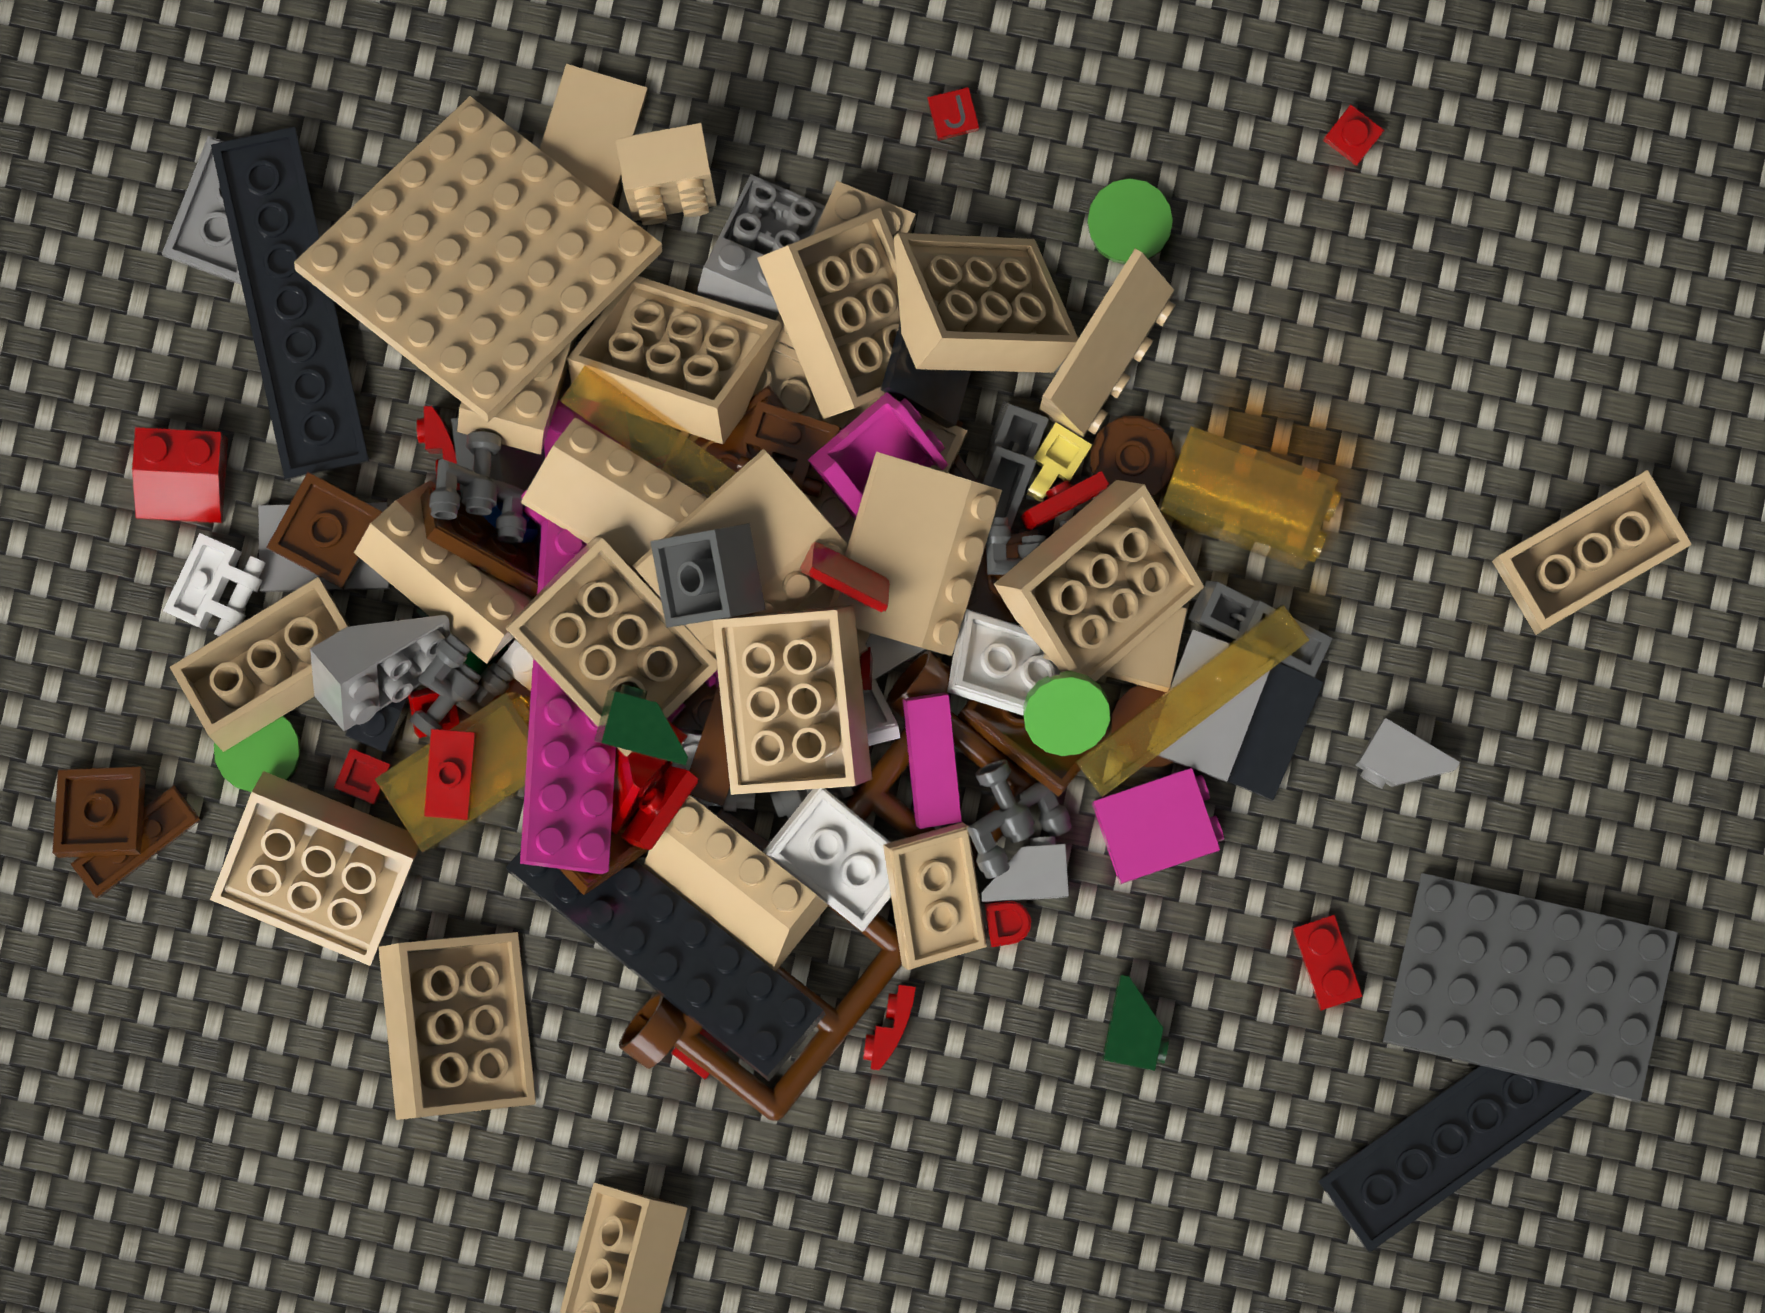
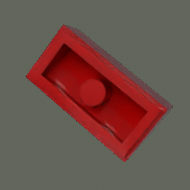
(847, 576)

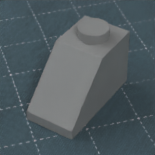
(1401, 757)
(1033, 874)

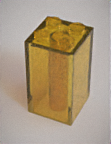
(1250, 499)
(496, 778)

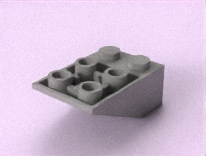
(760, 223)
(373, 665)

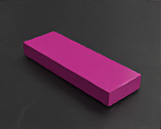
(932, 760)

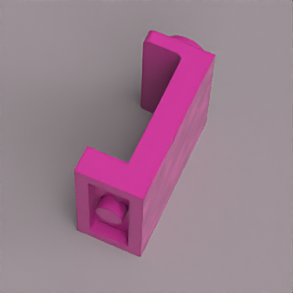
(881, 428)
(1157, 825)

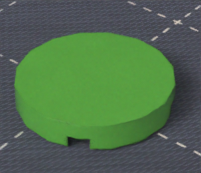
(1129, 217)
(1066, 713)
(269, 750)

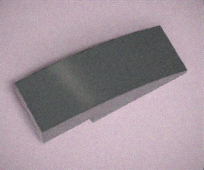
(1011, 456)
(1234, 614)

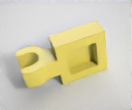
(1060, 457)

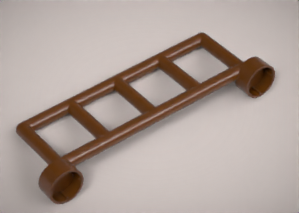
(662, 1025)

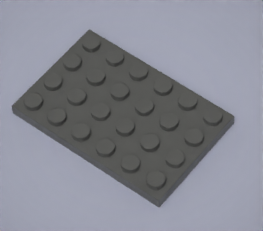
(1530, 987)

